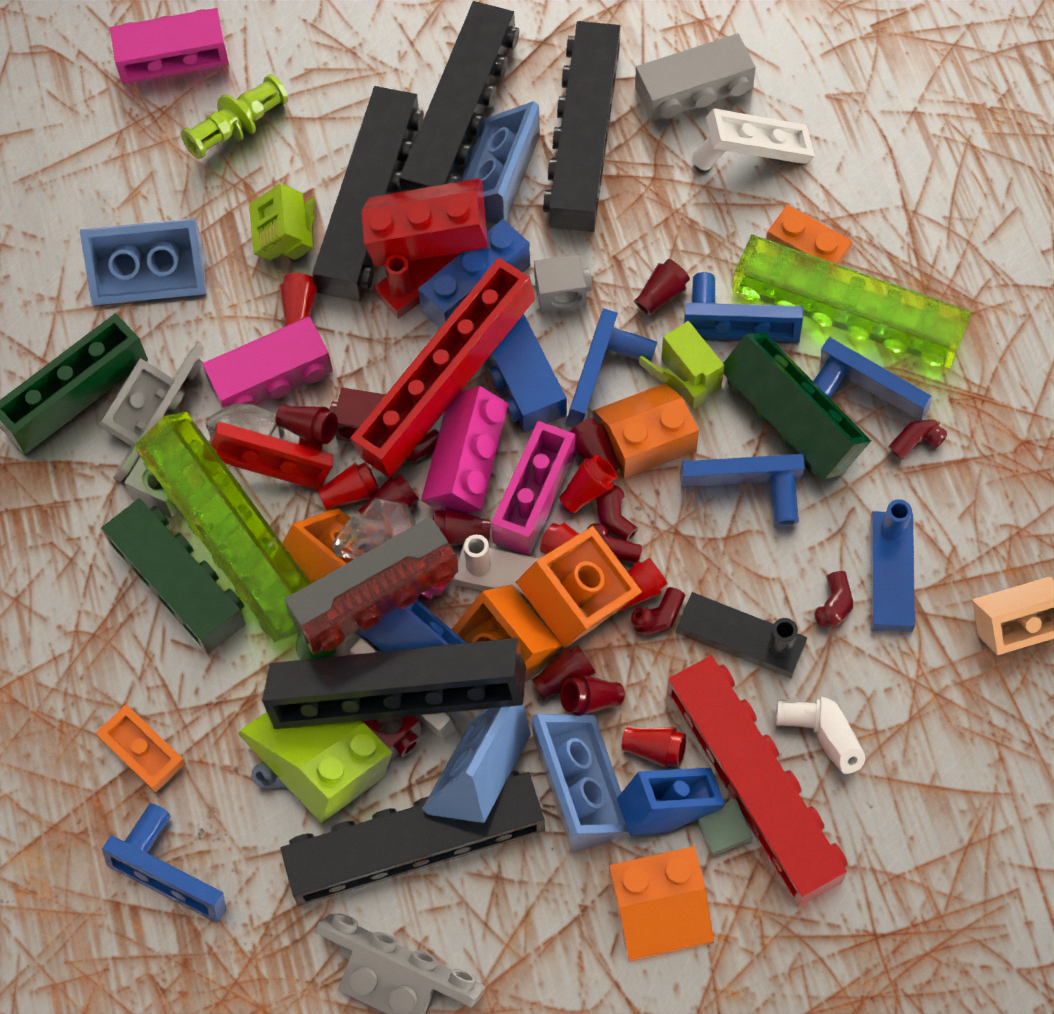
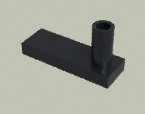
(743, 635)

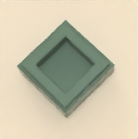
(725, 829)

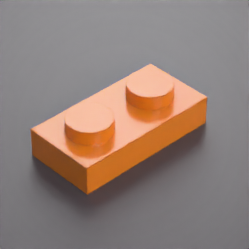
(808, 236)
(140, 748)

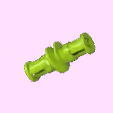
(233, 116)

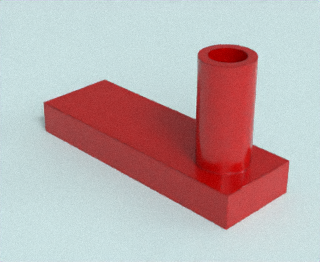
(404, 278)
(272, 456)

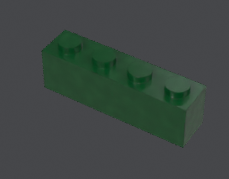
(70, 383)
(794, 405)
(174, 576)

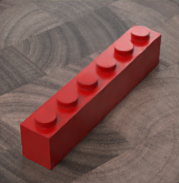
(443, 367)
(753, 776)

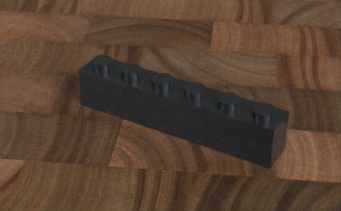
(461, 98)
(584, 126)
(373, 170)
(395, 683)
(404, 843)

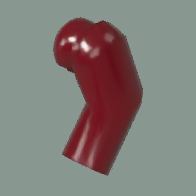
(918, 432)
(622, 549)
(661, 618)

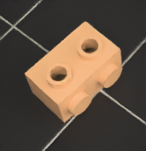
(1016, 616)

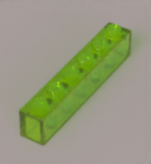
(851, 301)
(224, 520)

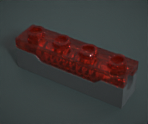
(372, 586)

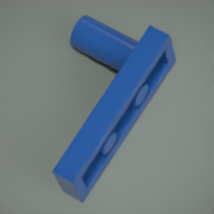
(734, 321)
(604, 338)
(844, 362)
(777, 469)
(892, 568)
(133, 861)

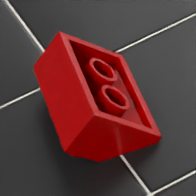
(425, 222)

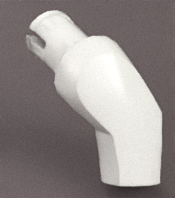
(831, 729)

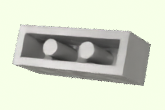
(695, 77)

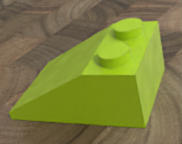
(320, 763)

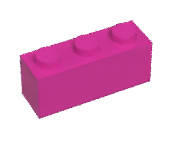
(169, 45)
(269, 365)
(465, 451)
(533, 488)

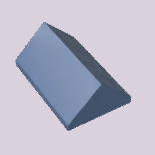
(503, 157)
(144, 261)
(480, 765)
(580, 778)

